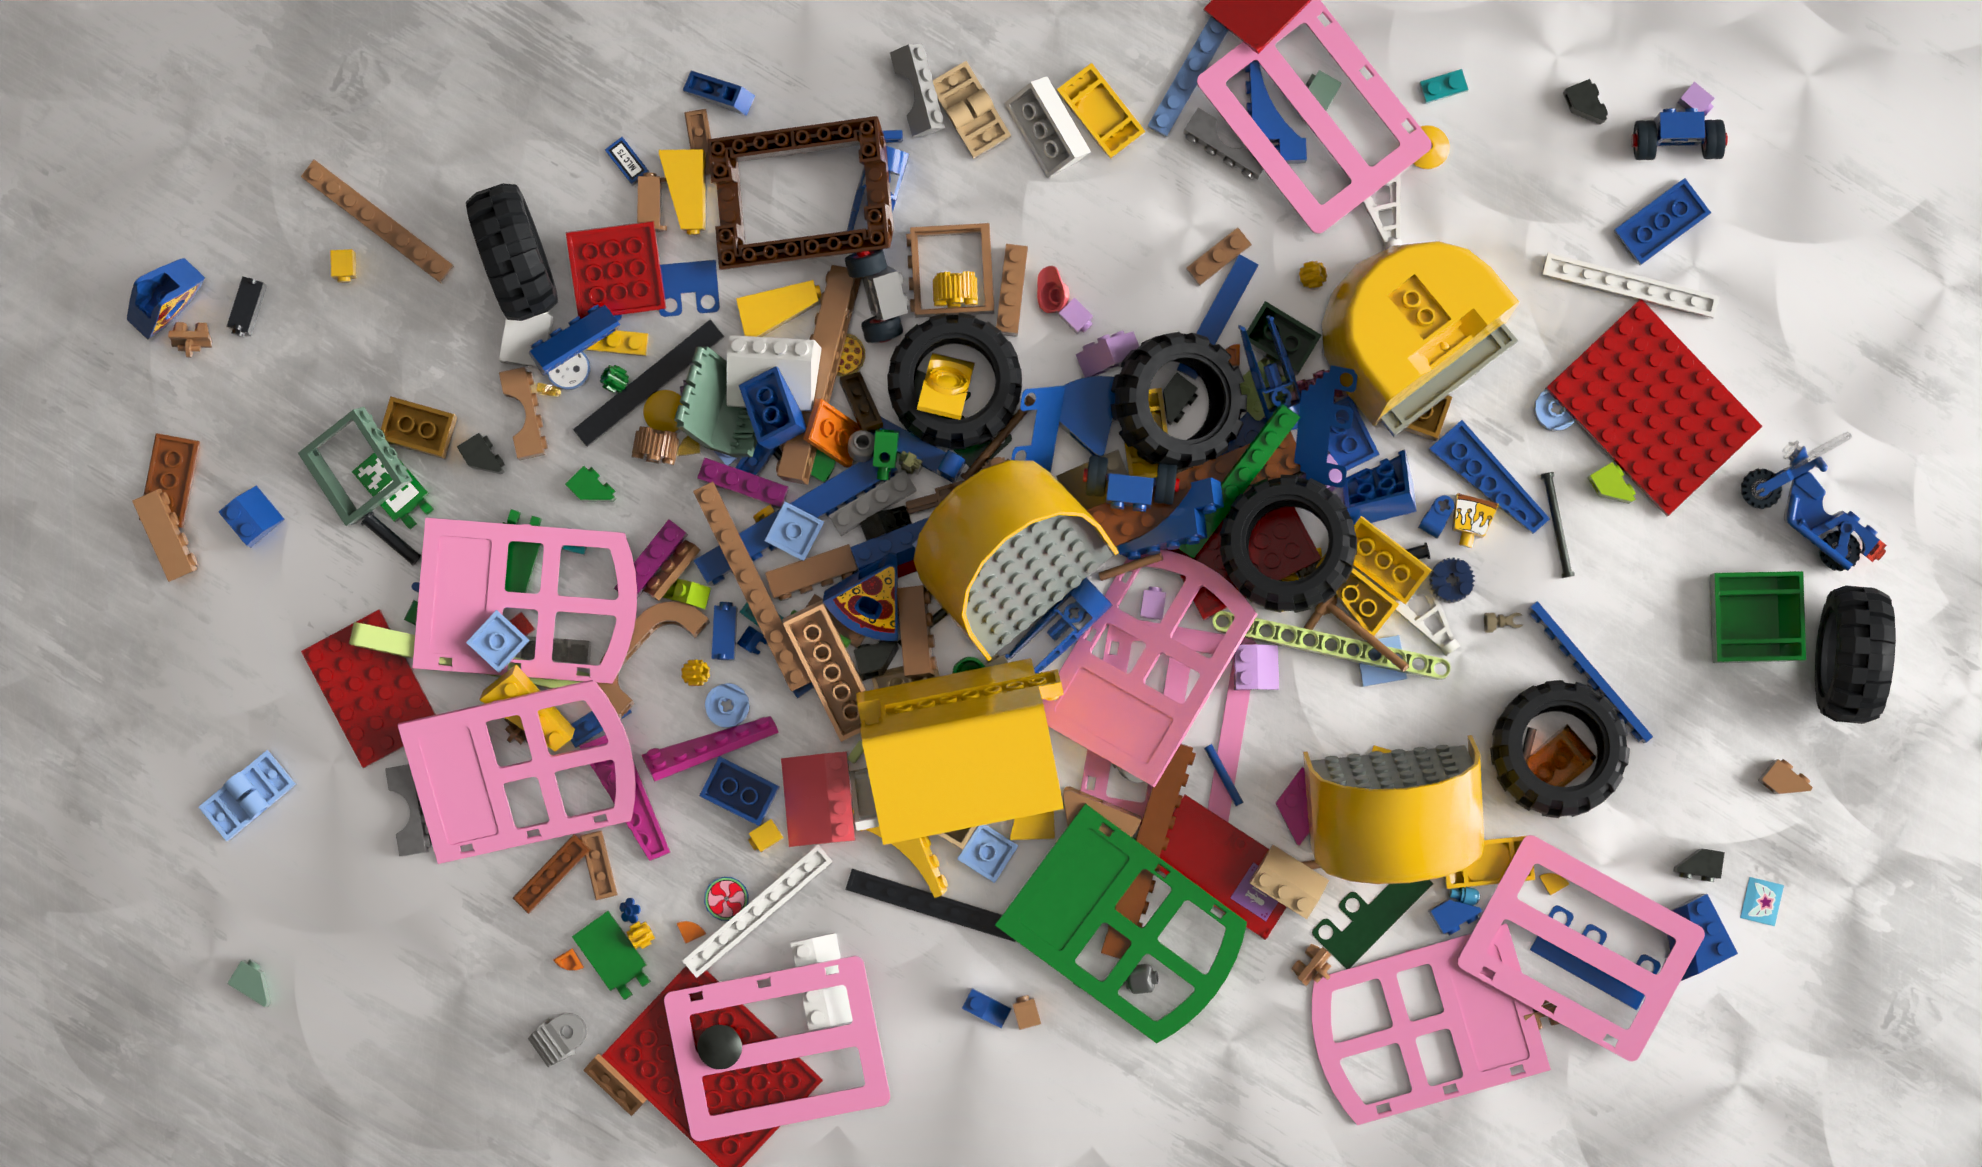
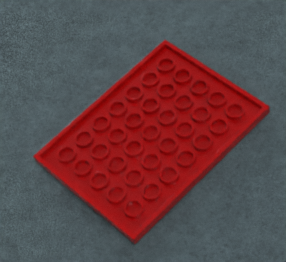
(1654, 407)
(648, 1062)

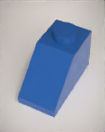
(986, 1008)

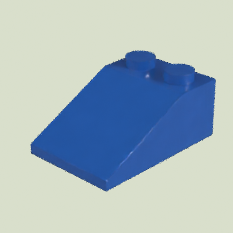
(772, 409)

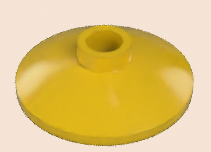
(1439, 150)

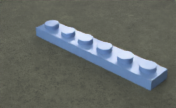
(1187, 77)

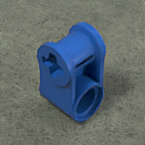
(1435, 519)

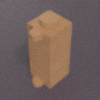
(650, 199)

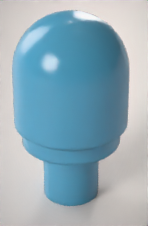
(1465, 895)

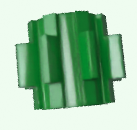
(614, 378)

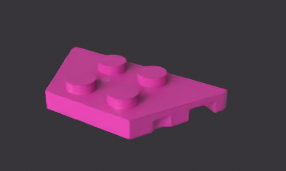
(1293, 807)

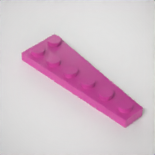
(687, 754)
(644, 821)

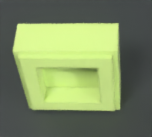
(856, 753)

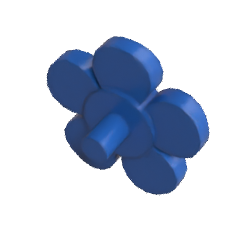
(630, 910)

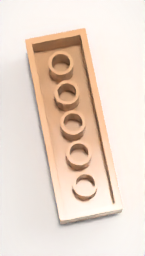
(827, 666)

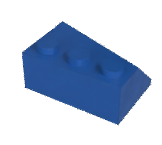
(1381, 491)
(1716, 943)

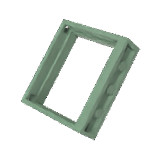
(330, 484)

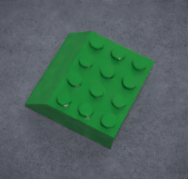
(1758, 617)

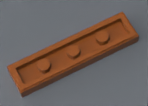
(551, 873)

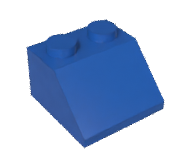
(251, 516)

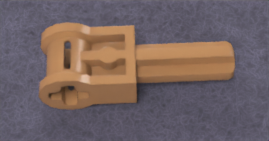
(931, 500)

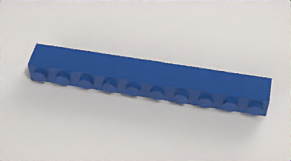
(817, 502)

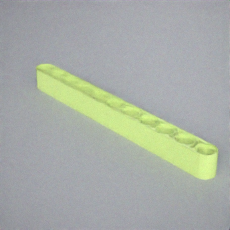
(1342, 642)
(403, 645)

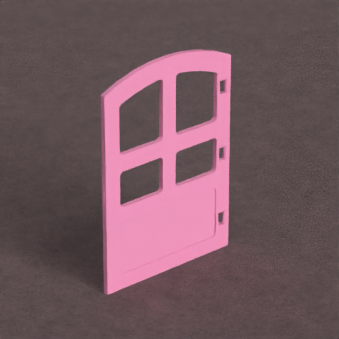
(466, 584)
(1116, 710)
(464, 785)
(1483, 1022)

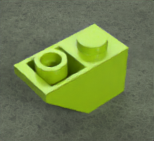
(1610, 484)
(689, 593)

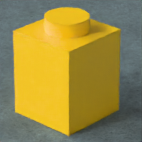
(343, 265)
(765, 836)

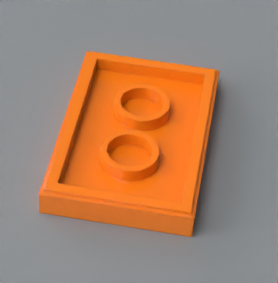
(830, 432)

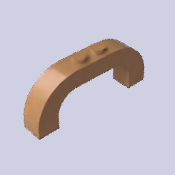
(645, 625)

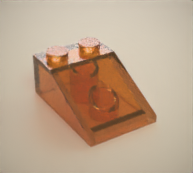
(1561, 758)

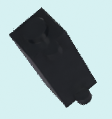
(246, 306)

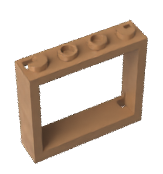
(913, 262)

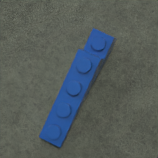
(1268, 119)
(1183, 525)

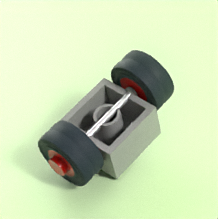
(883, 295)

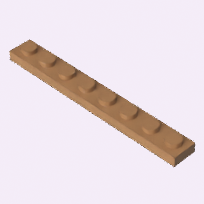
(377, 221)

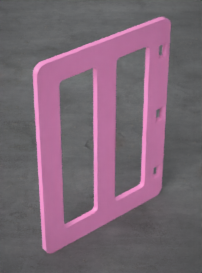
(1364, 178)
(1175, 688)
(1656, 987)
(860, 1034)

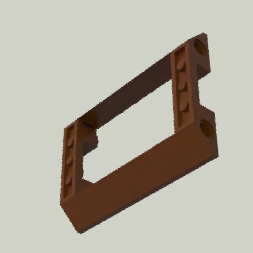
(724, 171)

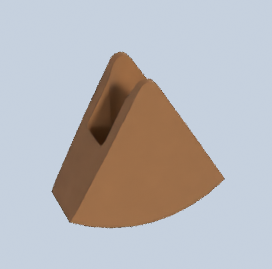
(1122, 818)

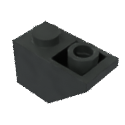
(1585, 103)
(1176, 396)
(478, 454)
(885, 522)
(875, 658)
(1702, 863)

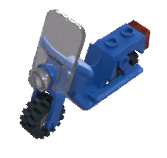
(1805, 506)

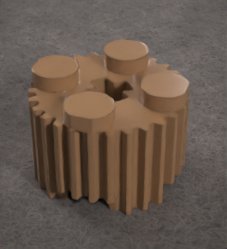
(655, 445)

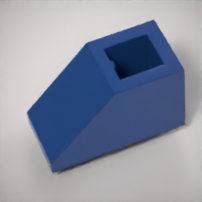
(1452, 914)

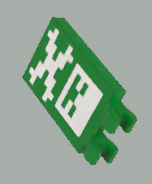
(398, 506)

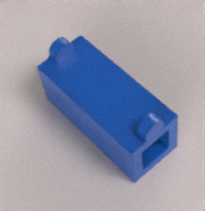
(724, 631)

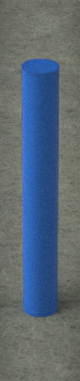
(1223, 775)

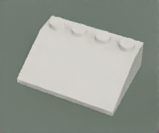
(753, 355)

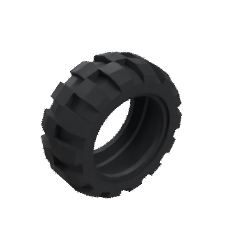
(511, 252)
(963, 330)
(1223, 390)
(1280, 493)
(1855, 654)
(1598, 716)

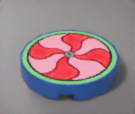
(726, 898)

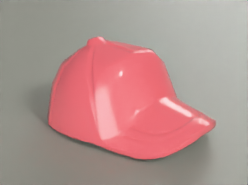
(1051, 292)

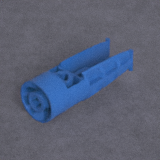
(896, 165)
(1272, 374)
(1088, 600)

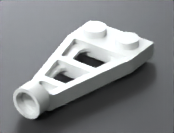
(1394, 204)
(1418, 620)

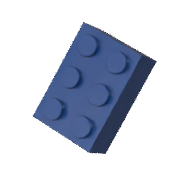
(739, 791)

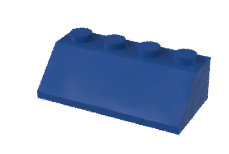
(574, 339)

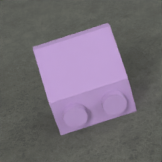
(1256, 667)

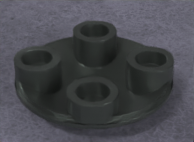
(719, 1046)

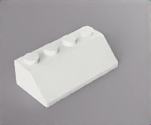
(1047, 127)
(827, 1005)

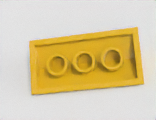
(1387, 561)

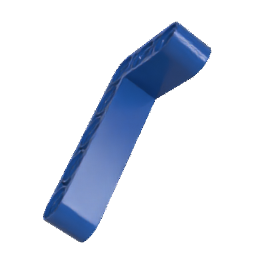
(942, 463)

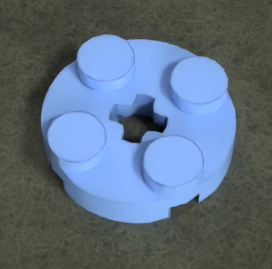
(1550, 419)
(715, 709)

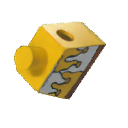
(1472, 517)

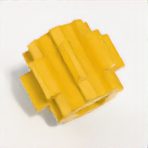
(1313, 274)
(695, 672)
(640, 935)

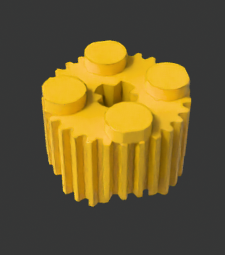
(954, 289)

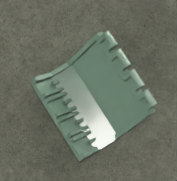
(706, 412)

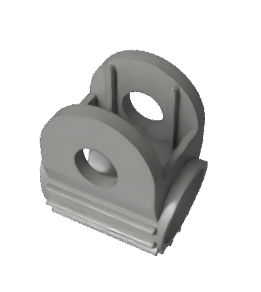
(551, 1042)

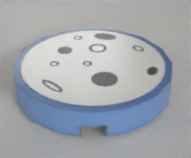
(571, 373)

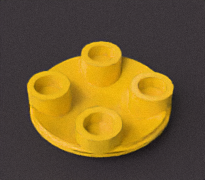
(661, 410)

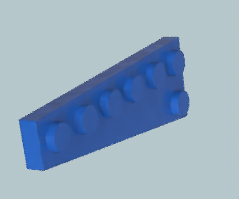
(1479, 467)

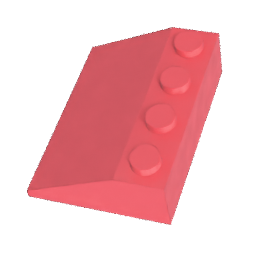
(818, 799)

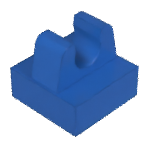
(750, 639)

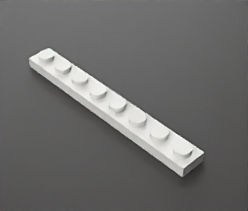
(1630, 285)
(757, 911)

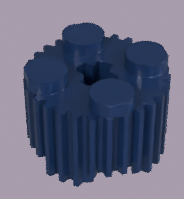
(1458, 569)

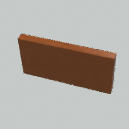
(173, 471)

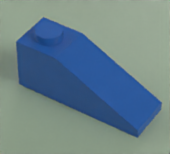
(719, 92)

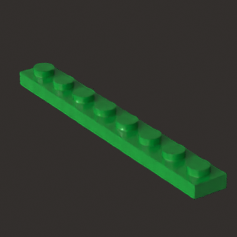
(1247, 468)

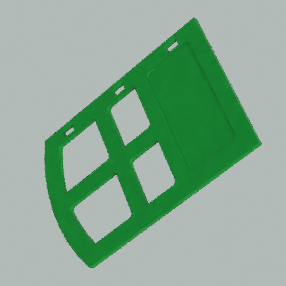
(1078, 892)

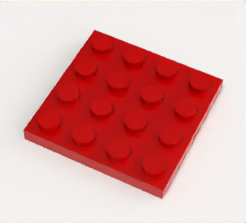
(616, 268)

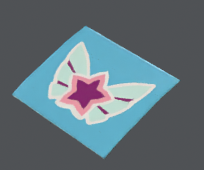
(1762, 901)

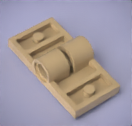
(970, 110)

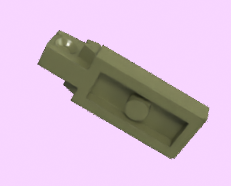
(910, 463)

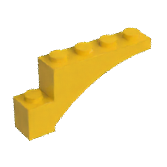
(920, 854)

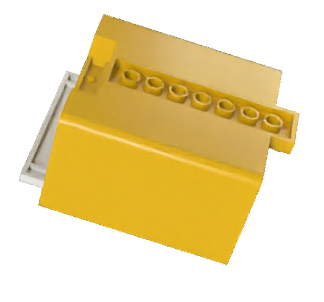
(956, 752)

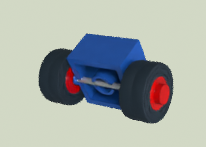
(1679, 129)
(1130, 490)

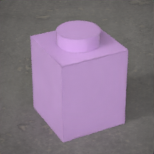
(1697, 98)
(1076, 316)
(1153, 603)

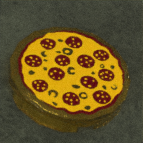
(852, 356)

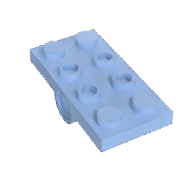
(247, 795)

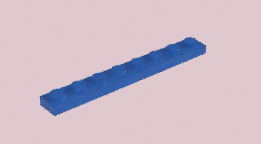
(1582, 665)

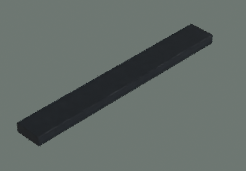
(647, 384)
(925, 903)

